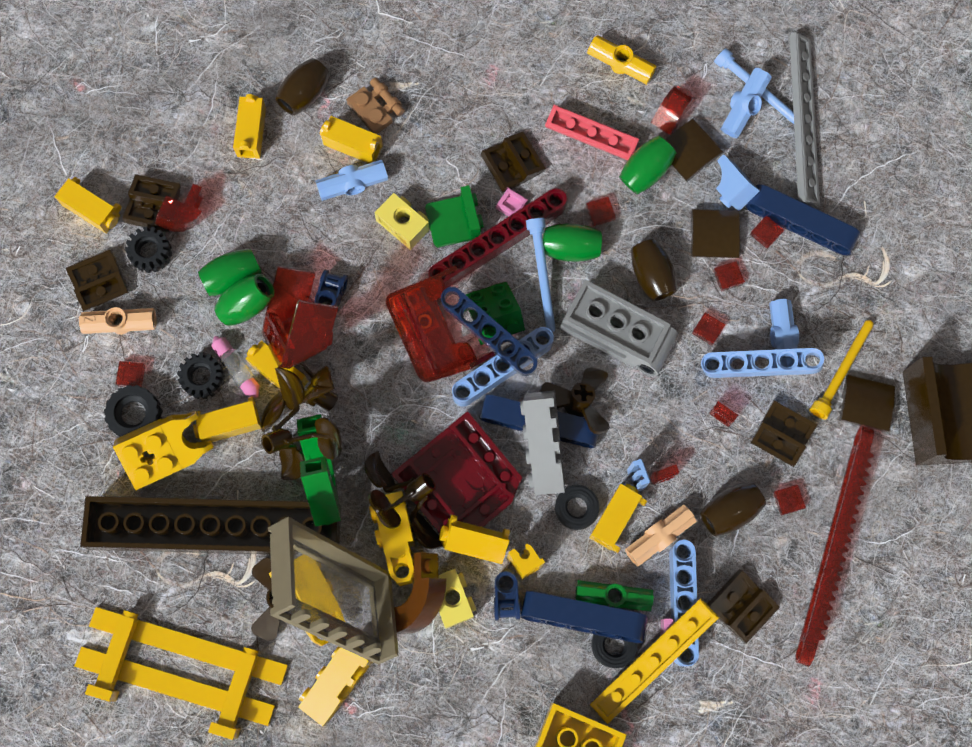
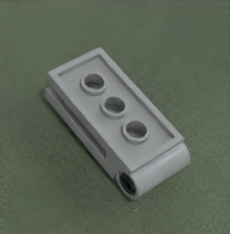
(654, 334)

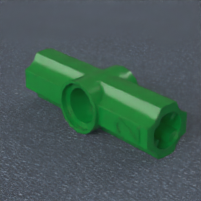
(630, 597)

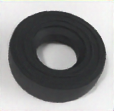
(571, 521)
(609, 660)

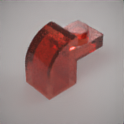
(673, 109)
(178, 215)

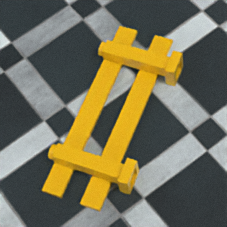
(230, 703)

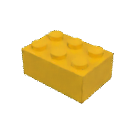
(571, 729)

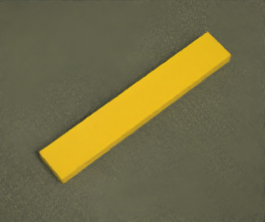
(654, 660)

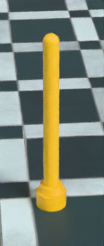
(822, 407)

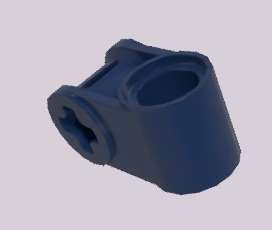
(331, 288)
(506, 599)

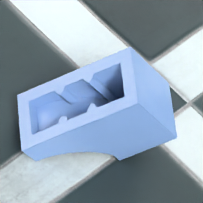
(734, 185)

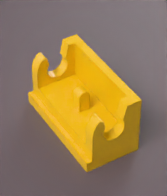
(527, 563)

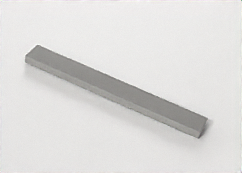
(804, 120)

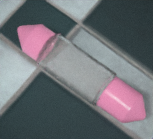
(235, 366)

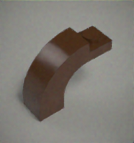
(425, 597)

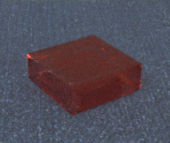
(600, 211)
(766, 232)
(728, 276)
(708, 329)
(130, 374)
(723, 414)
(664, 474)
(789, 500)

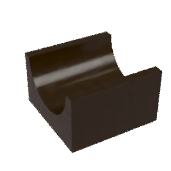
(940, 411)

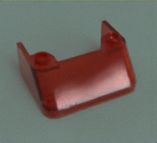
(293, 323)
(426, 331)

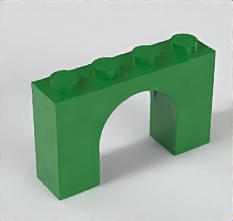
(318, 476)

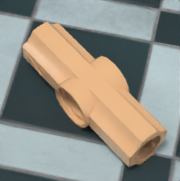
(132, 320)
(660, 535)

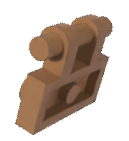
(370, 111)

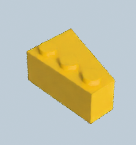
(333, 685)

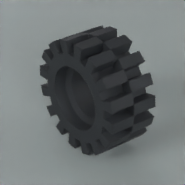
(142, 238)
(193, 364)

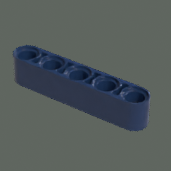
(804, 220)
(484, 320)
(508, 414)
(584, 617)

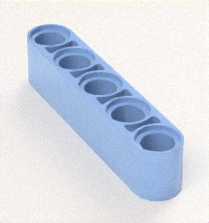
(773, 356)
(496, 376)
(687, 590)

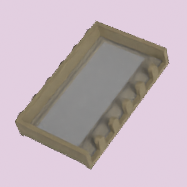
(331, 592)

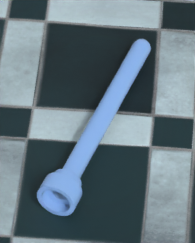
(726, 60)
(536, 228)

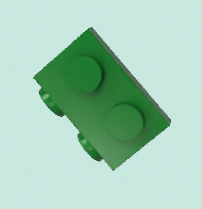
(454, 219)
(501, 306)

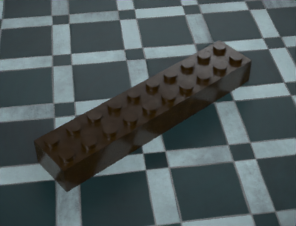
(190, 524)

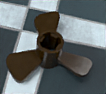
(581, 397)
(266, 625)

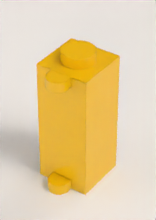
(249, 127)
(351, 140)
(88, 205)
(262, 360)
(227, 422)
(616, 516)
(474, 540)

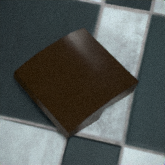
(693, 149)
(513, 161)
(146, 199)
(715, 233)
(97, 280)
(867, 403)
(783, 433)
(743, 606)

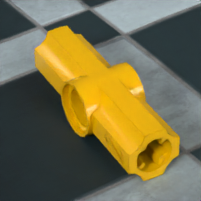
(609, 54)

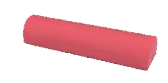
(591, 132)

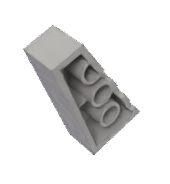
(543, 442)

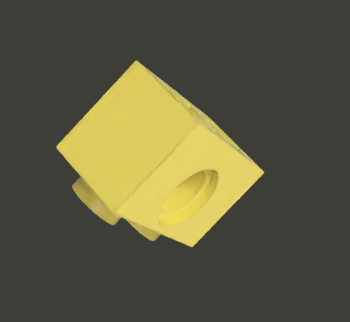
(409, 232)
(462, 611)

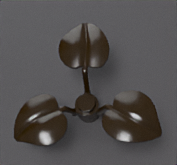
(317, 393)
(281, 439)
(416, 490)

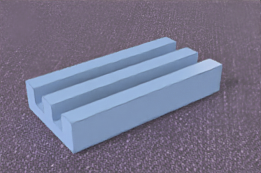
(634, 468)

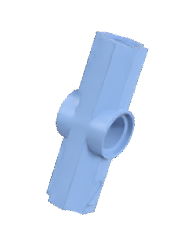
(746, 103)
(351, 180)
(783, 331)

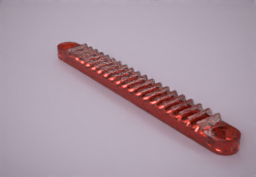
(835, 546)

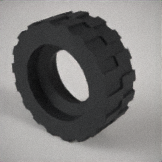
(122, 397)

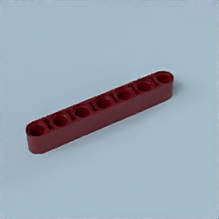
(504, 230)

